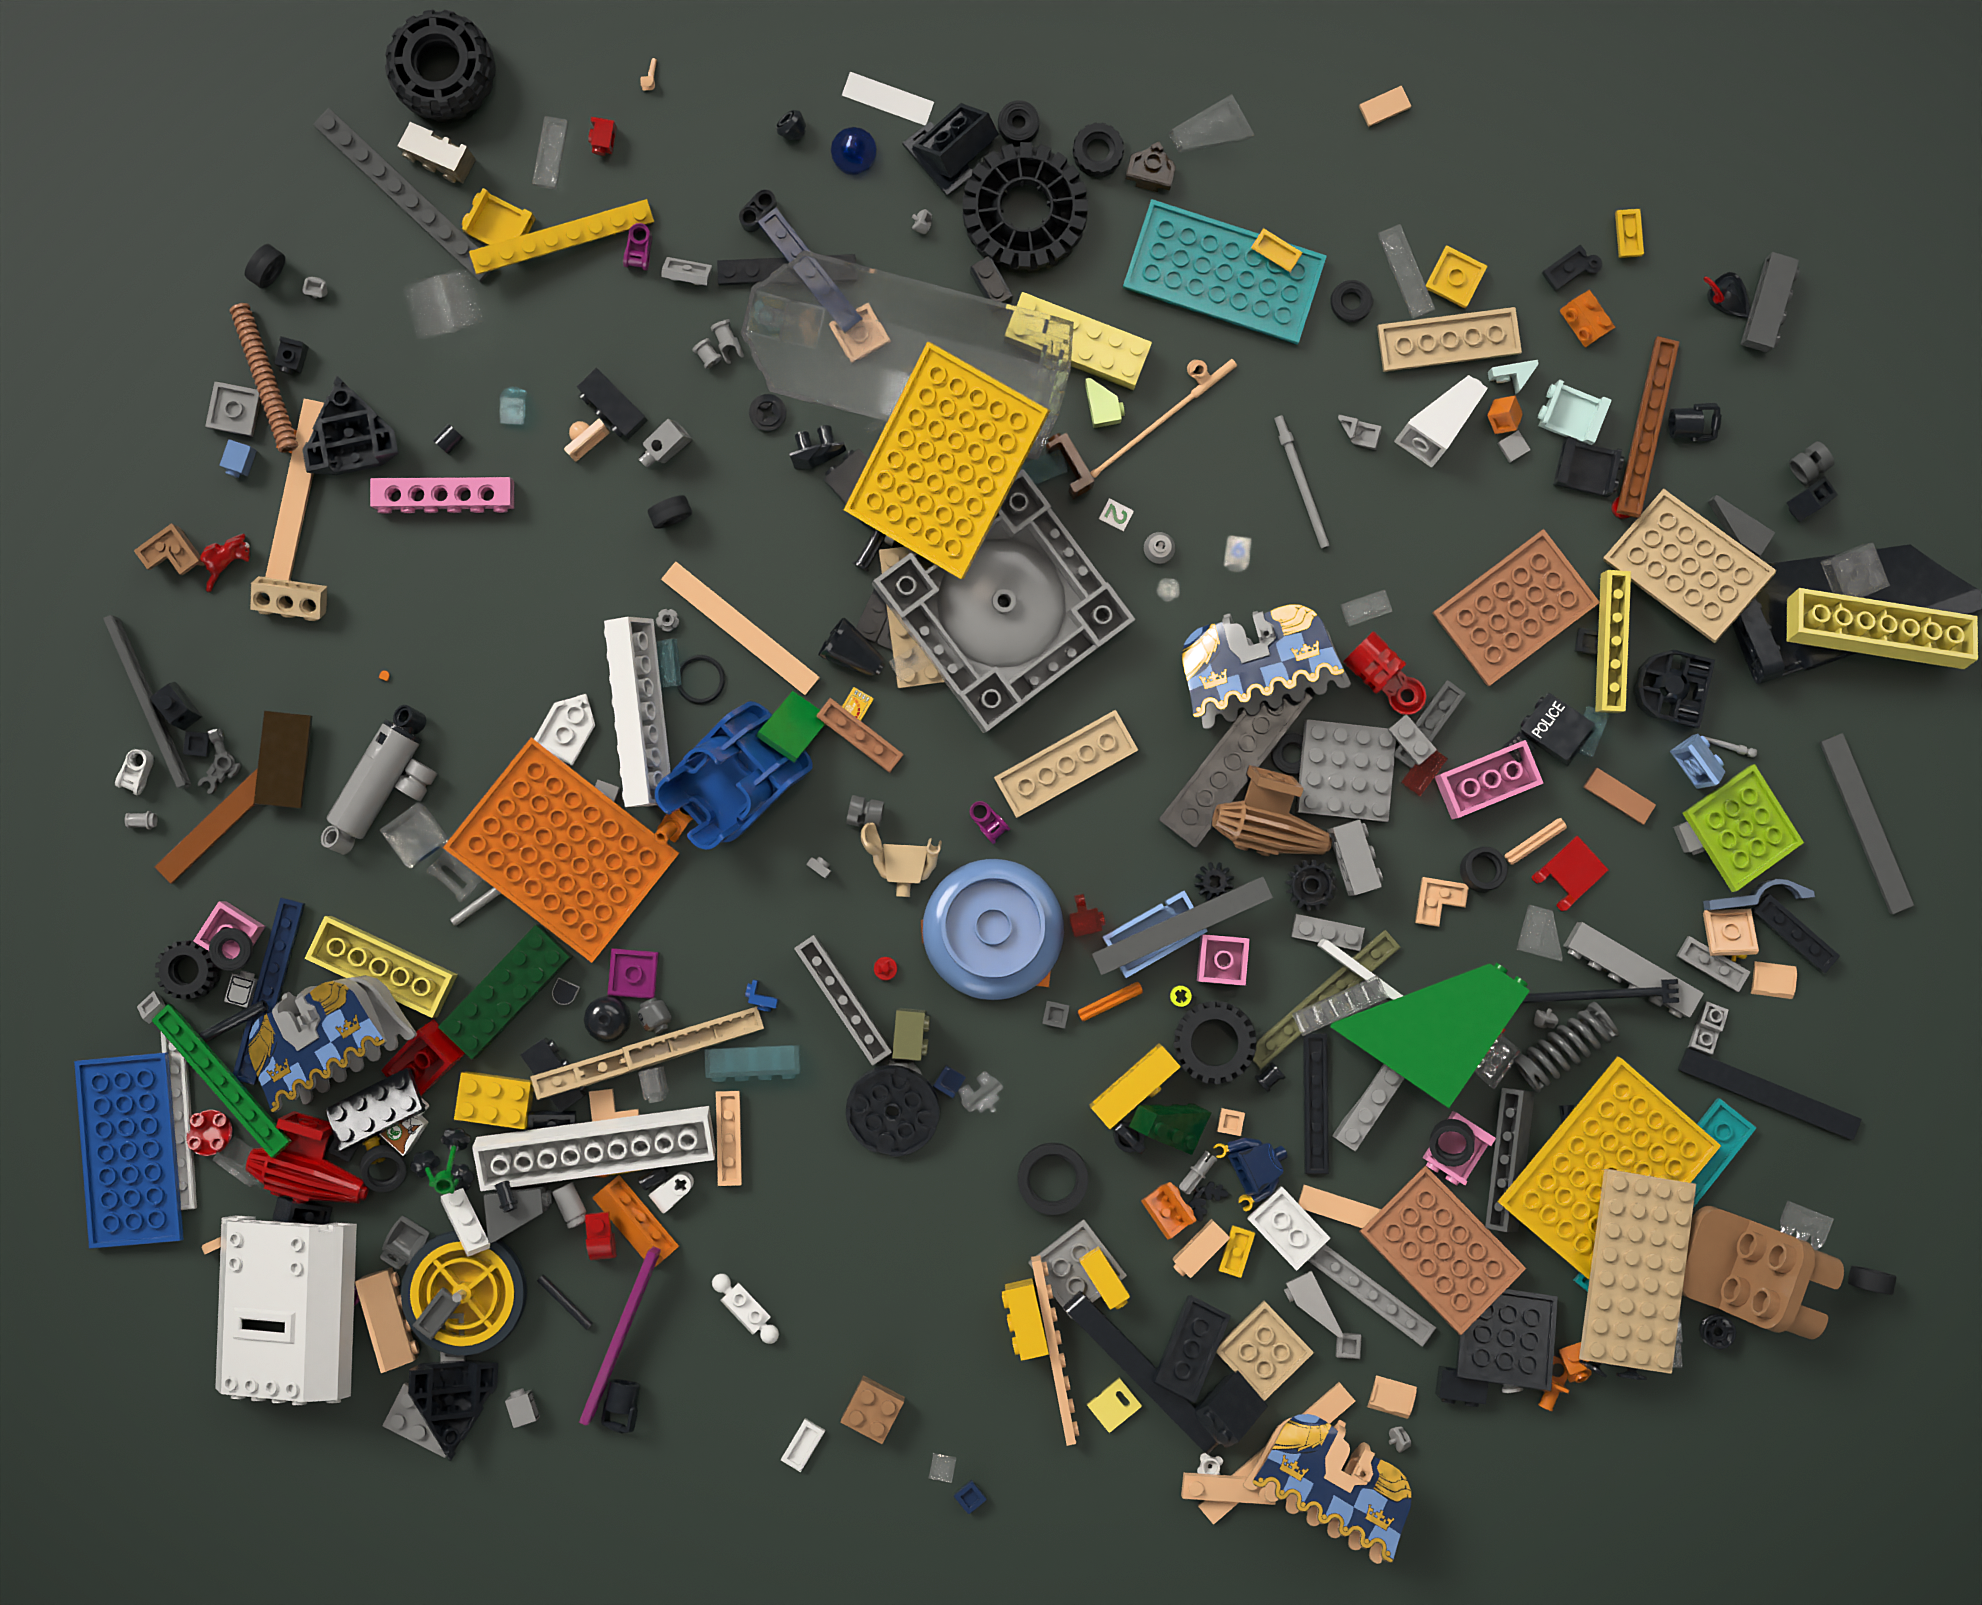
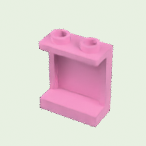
(1455, 1143)

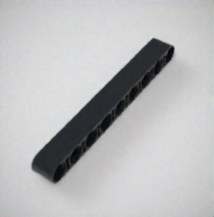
(1137, 1367)

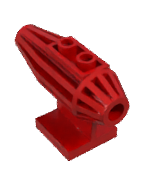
(300, 1167)

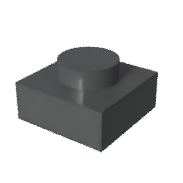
(1055, 1014)

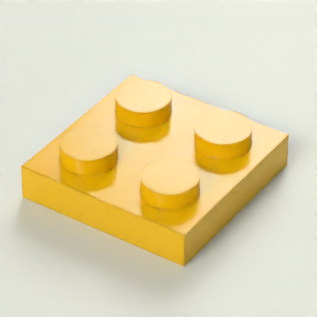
(1455, 276)

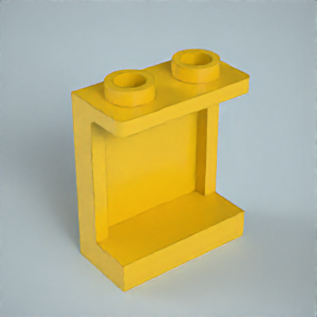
(495, 220)

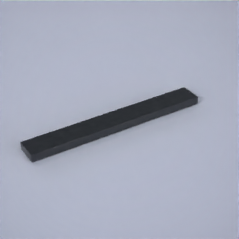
(1769, 1094)

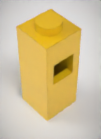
(1105, 1278)

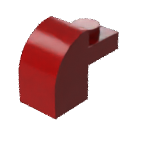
(600, 1239)

